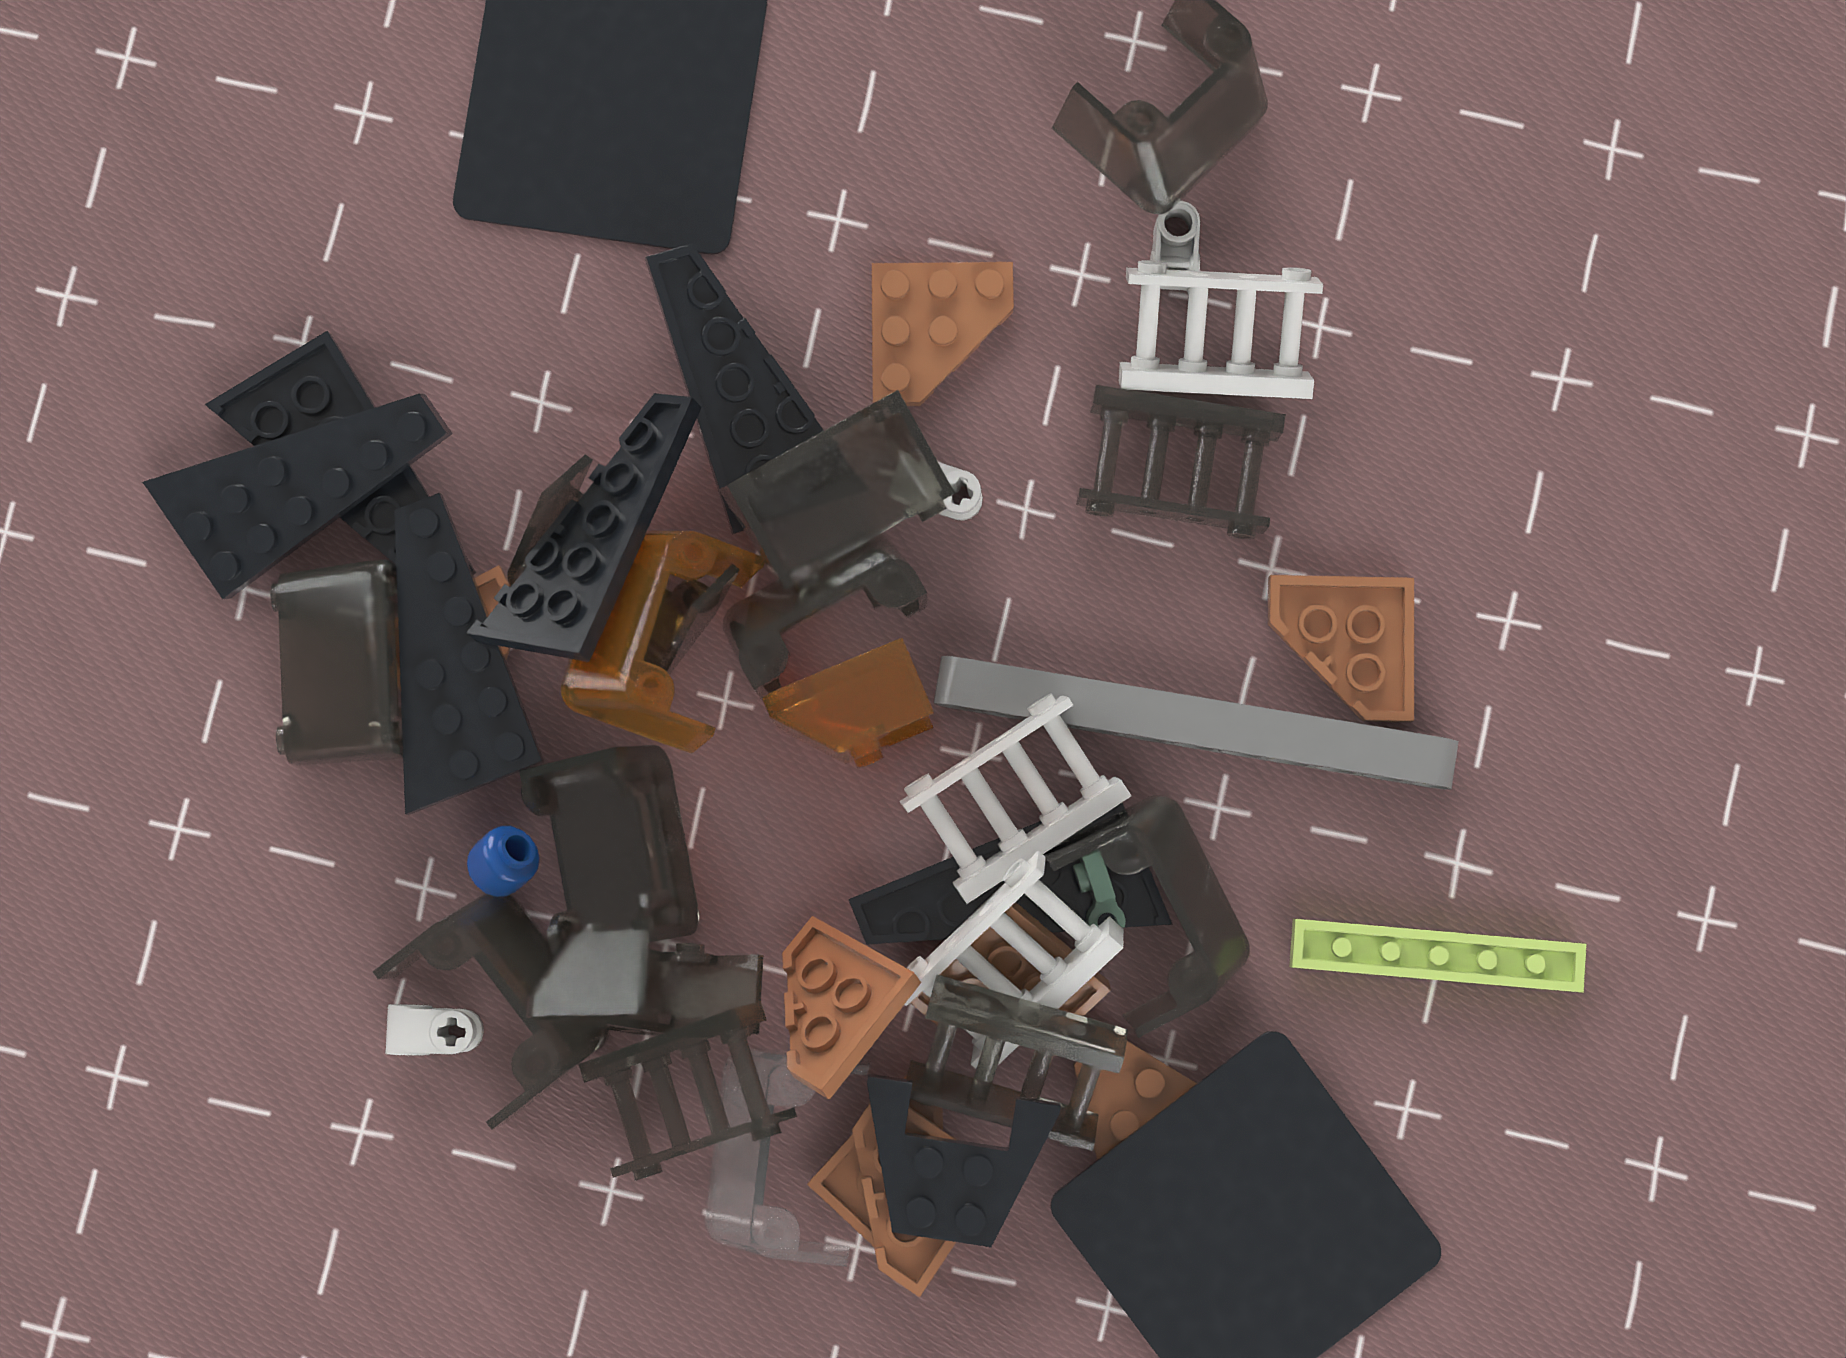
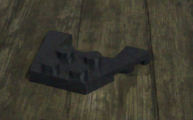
(947, 1184)

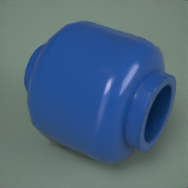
(503, 861)

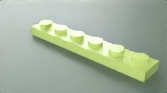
(1438, 955)

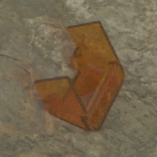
(616, 681)
(855, 705)

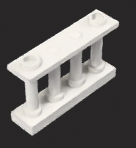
(1239, 375)
(1057, 819)
(1058, 976)

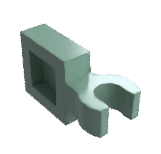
(1094, 877)

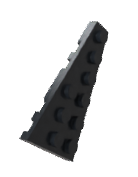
(308, 391)
(744, 395)
(272, 498)
(456, 694)

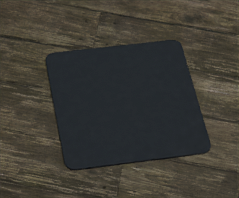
(611, 118)
(1247, 1217)

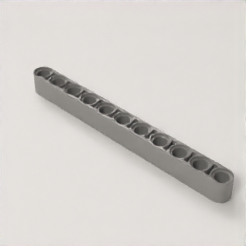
(1201, 723)

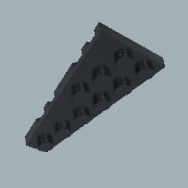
(590, 547)
(930, 908)

